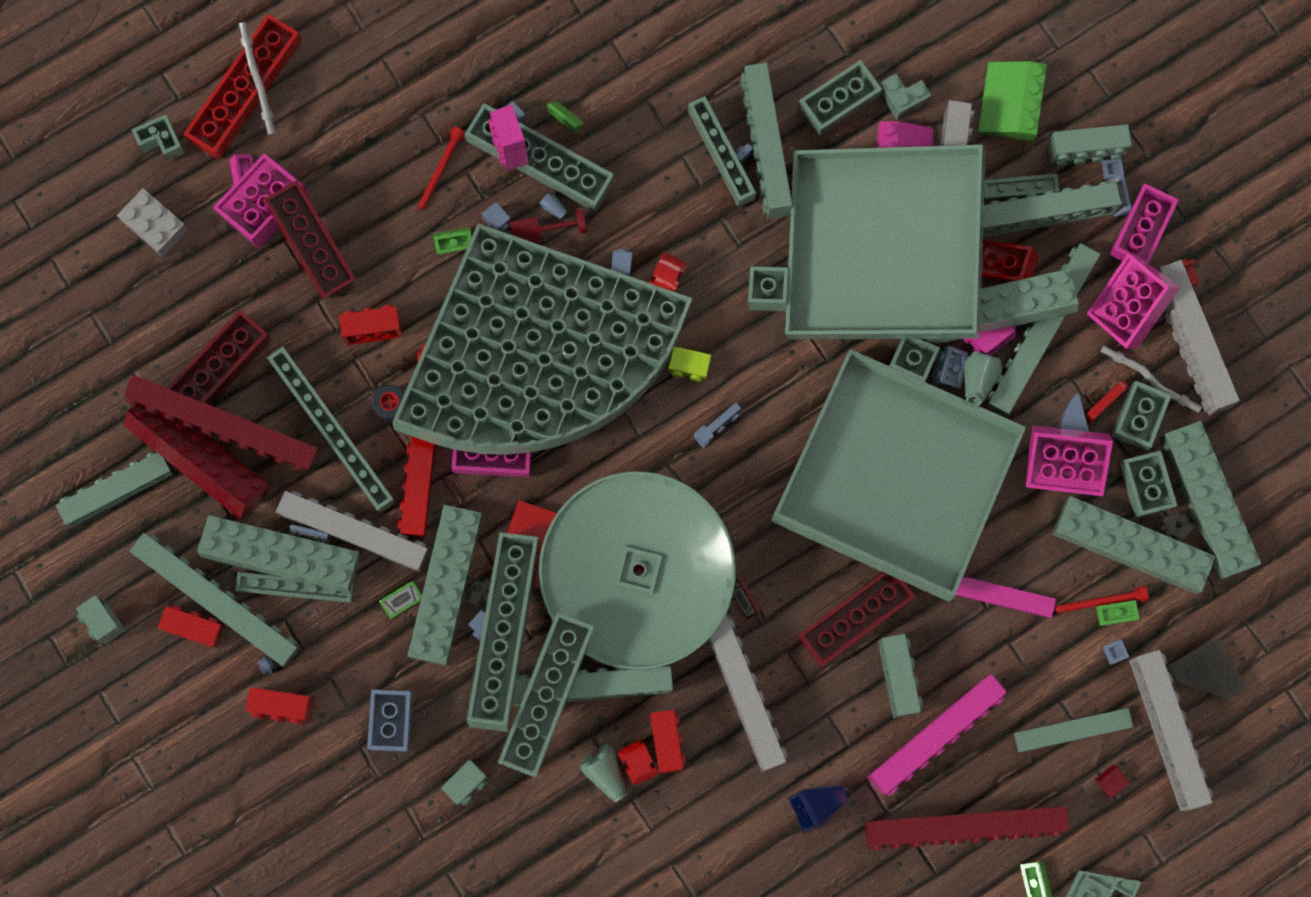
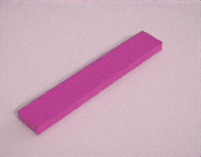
(1006, 597)

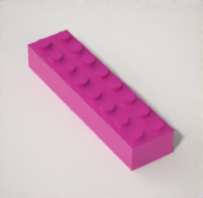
(938, 733)

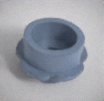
(266, 665)

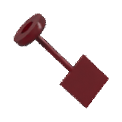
(529, 228)

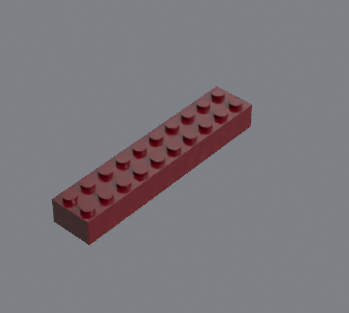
(219, 422)
(966, 826)

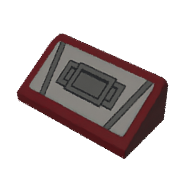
(745, 599)

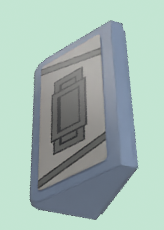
(1125, 206)
(309, 534)

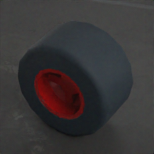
(385, 397)

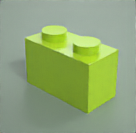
(689, 364)

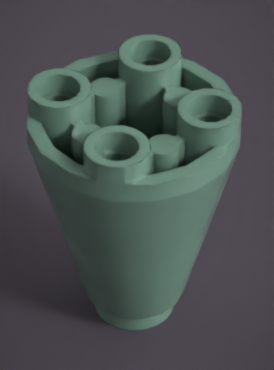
(980, 376)
(605, 772)

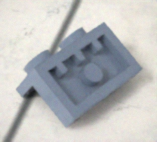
(949, 367)

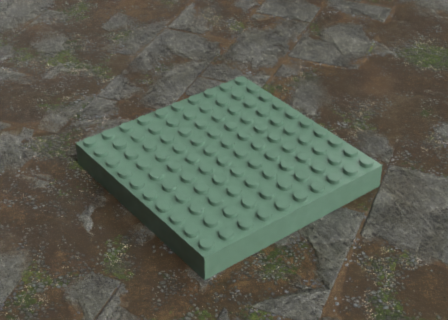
(886, 243)
(899, 475)

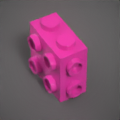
(992, 340)

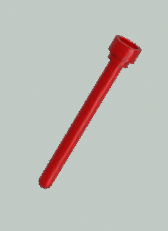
(456, 136)
(1139, 594)

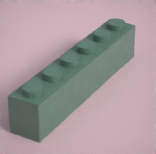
(721, 151)
(114, 489)

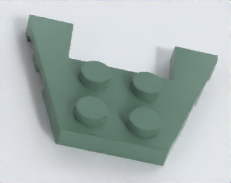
(1097, 885)

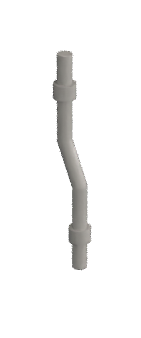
(266, 114)
(1120, 357)

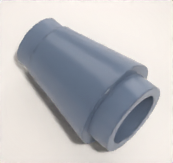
(553, 205)

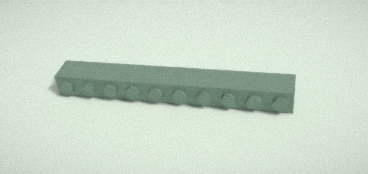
(1037, 340)
(331, 430)
(214, 600)

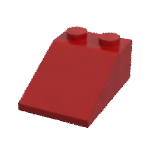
(1007, 262)

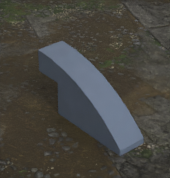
(1073, 416)

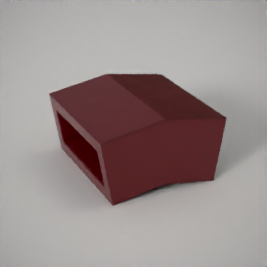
(1111, 781)

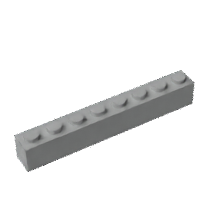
(352, 531)

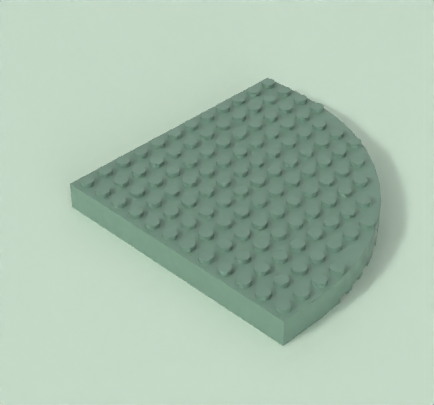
(475, 381)

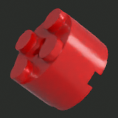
(667, 271)
(639, 761)

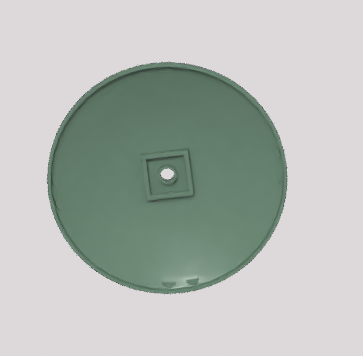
(646, 522)

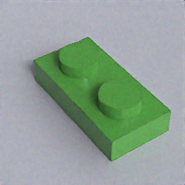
(1117, 613)

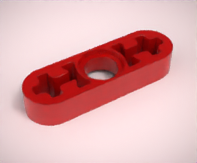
(1106, 401)

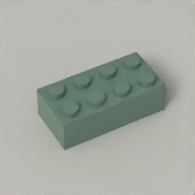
(839, 98)
(1088, 145)
(899, 676)

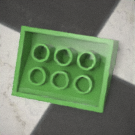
(1012, 99)

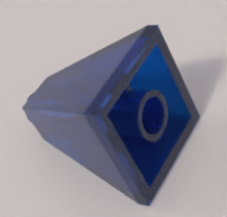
(817, 805)

